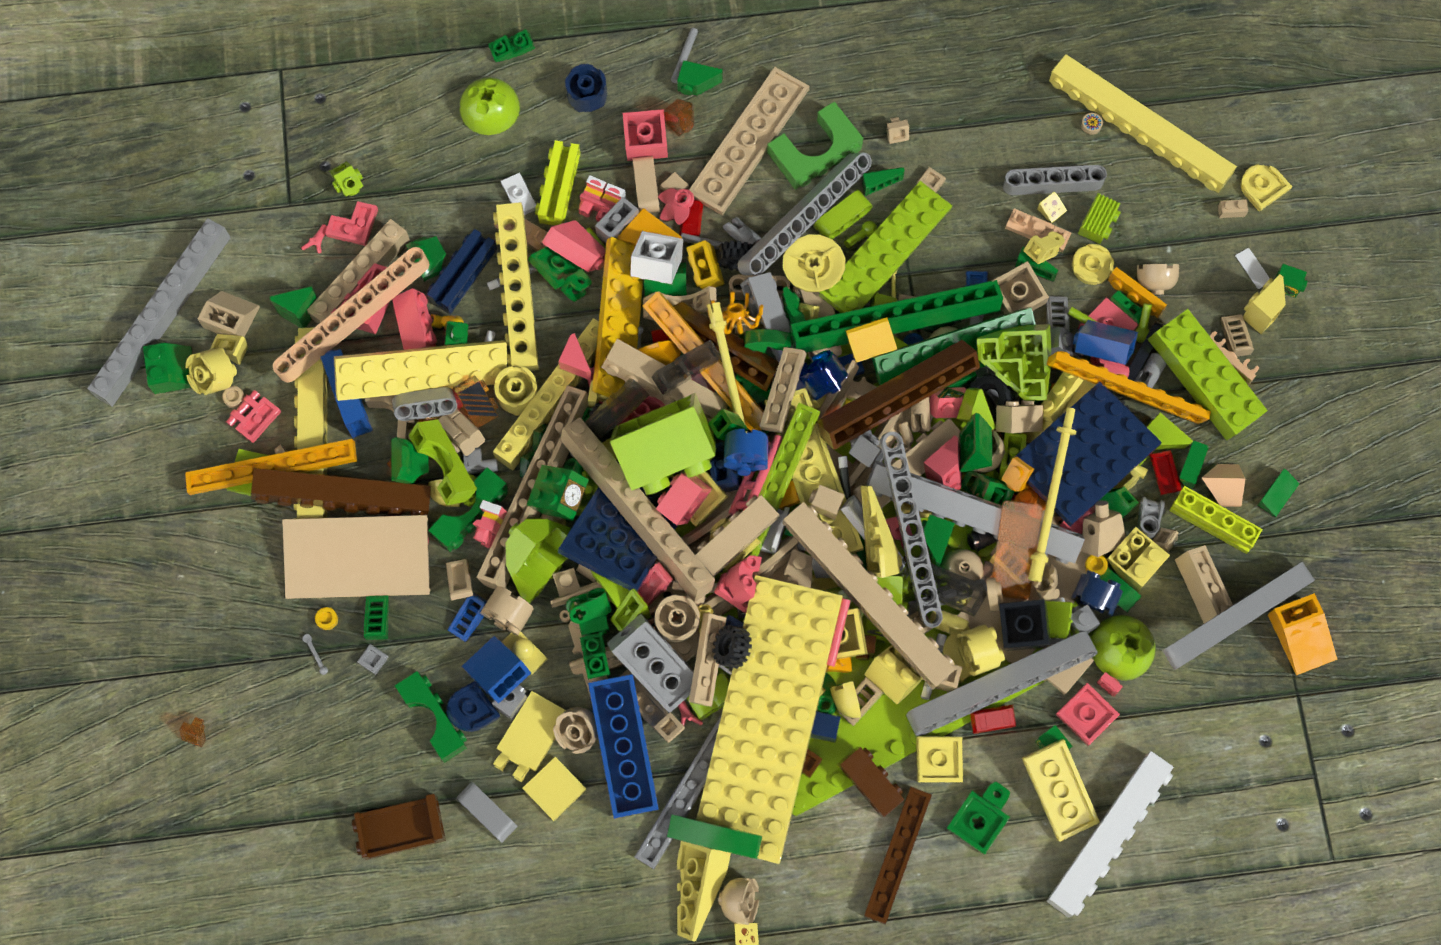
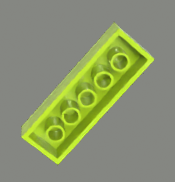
(1207, 374)

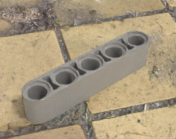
(1062, 174)

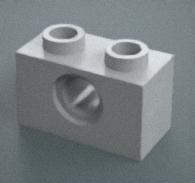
(616, 220)

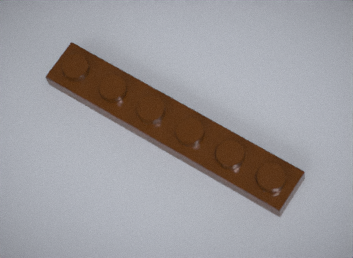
(897, 855)

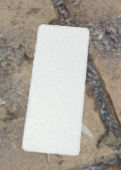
(1252, 268)

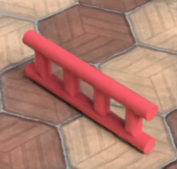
(755, 486)

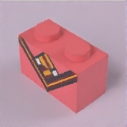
(946, 402)

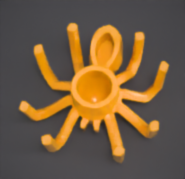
(737, 313)

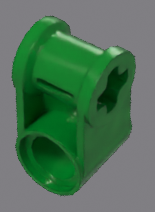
(590, 605)

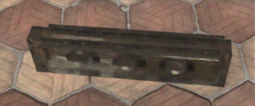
(952, 581)

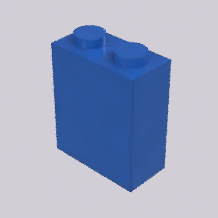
(1105, 341)
(496, 669)

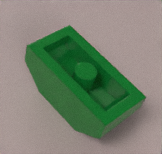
(434, 252)
(406, 461)

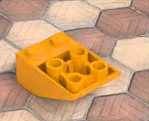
(1303, 633)

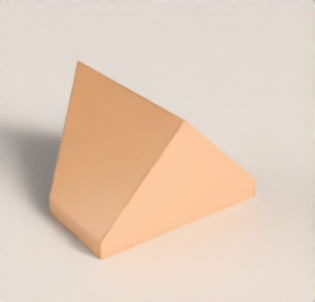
(1226, 484)

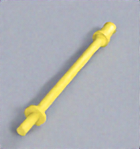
(718, 326)
(1039, 557)

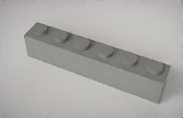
(763, 291)

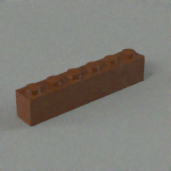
(750, 364)

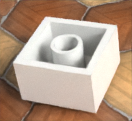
(656, 257)

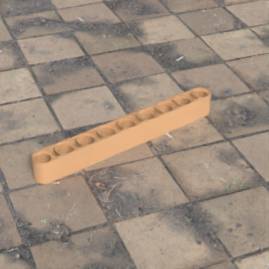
(347, 324)

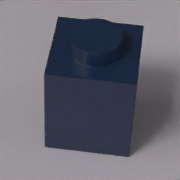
(825, 727)

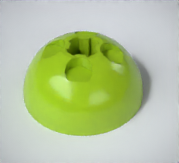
(489, 106)
(1116, 653)

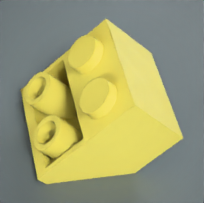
(1266, 305)
(1137, 559)
(893, 674)

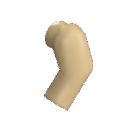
(906, 434)

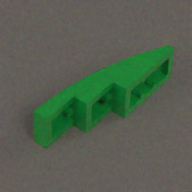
(714, 836)

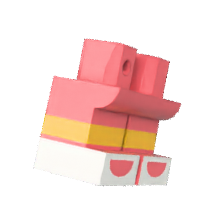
(599, 197)
(489, 524)

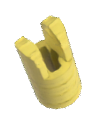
(951, 623)

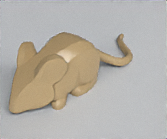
(1047, 588)

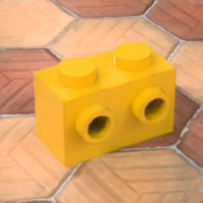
(704, 265)

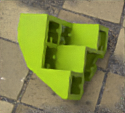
(1019, 358)
(534, 554)

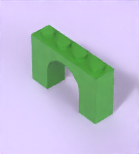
(801, 168)

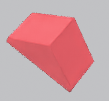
(573, 359)

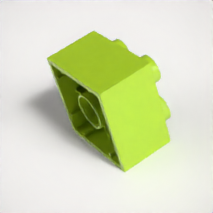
(663, 444)

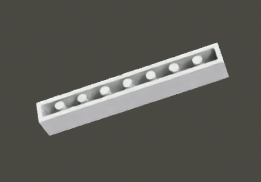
(1110, 834)

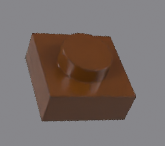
(811, 763)

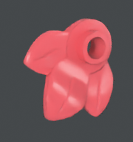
(675, 207)

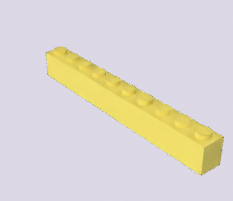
(1142, 124)
(311, 418)

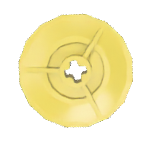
(811, 250)

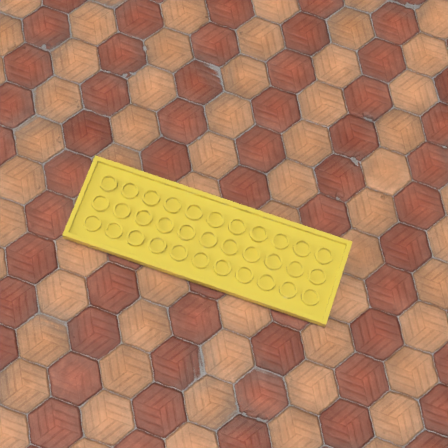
(770, 713)

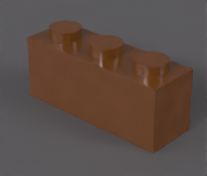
(871, 781)

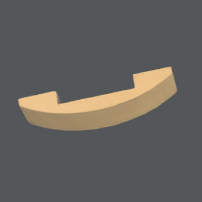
(655, 714)

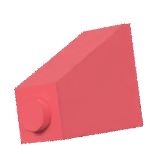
(576, 245)

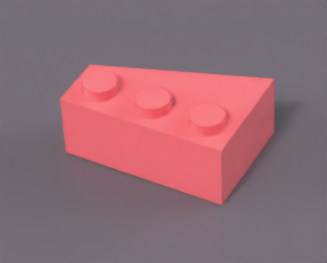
(373, 323)

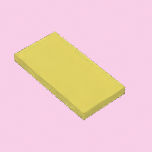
(1060, 790)

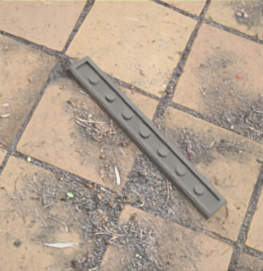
(679, 803)

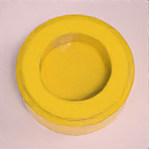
(1096, 564)
(326, 618)

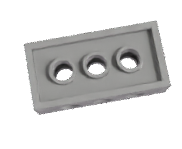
(640, 662)

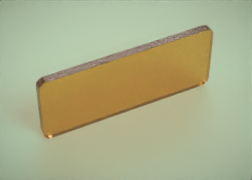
(1015, 545)

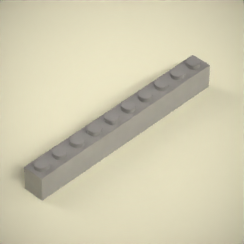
(159, 312)
(970, 510)

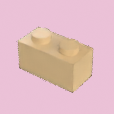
(1232, 208)

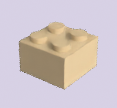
(1021, 289)

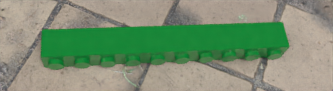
(902, 315)

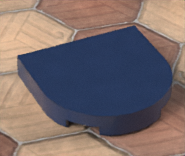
(471, 709)

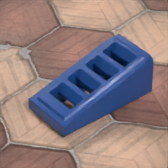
(463, 613)

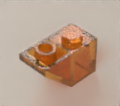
(680, 116)

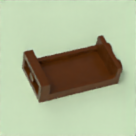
(399, 828)

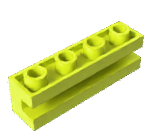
(558, 184)
(1215, 520)

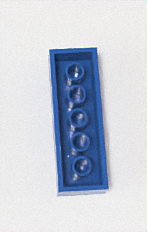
(623, 746)

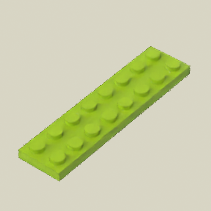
(887, 249)

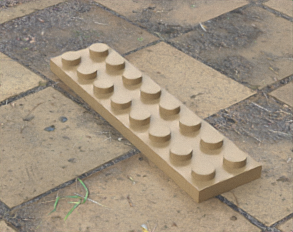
(748, 140)

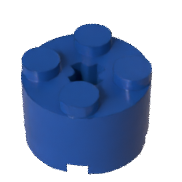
(746, 451)

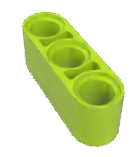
(843, 215)

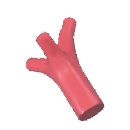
(316, 239)
(687, 714)

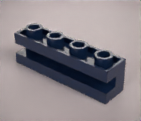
(461, 271)

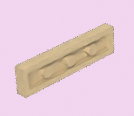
(783, 390)
(705, 665)

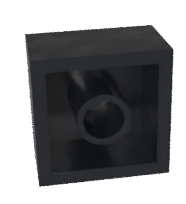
(1025, 625)

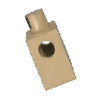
(1102, 530)

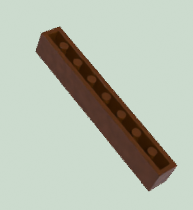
(898, 394)
(339, 492)

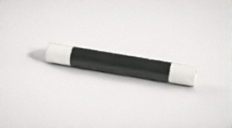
(844, 476)

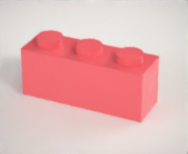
(414, 320)

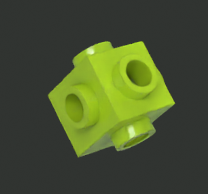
(346, 179)

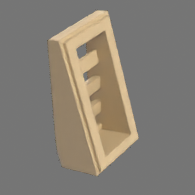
(1231, 343)
(872, 699)

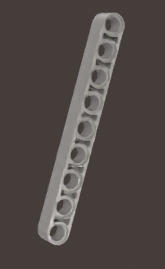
(796, 221)
(918, 538)
(1237, 616)
(1001, 683)

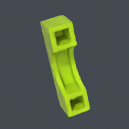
(433, 441)

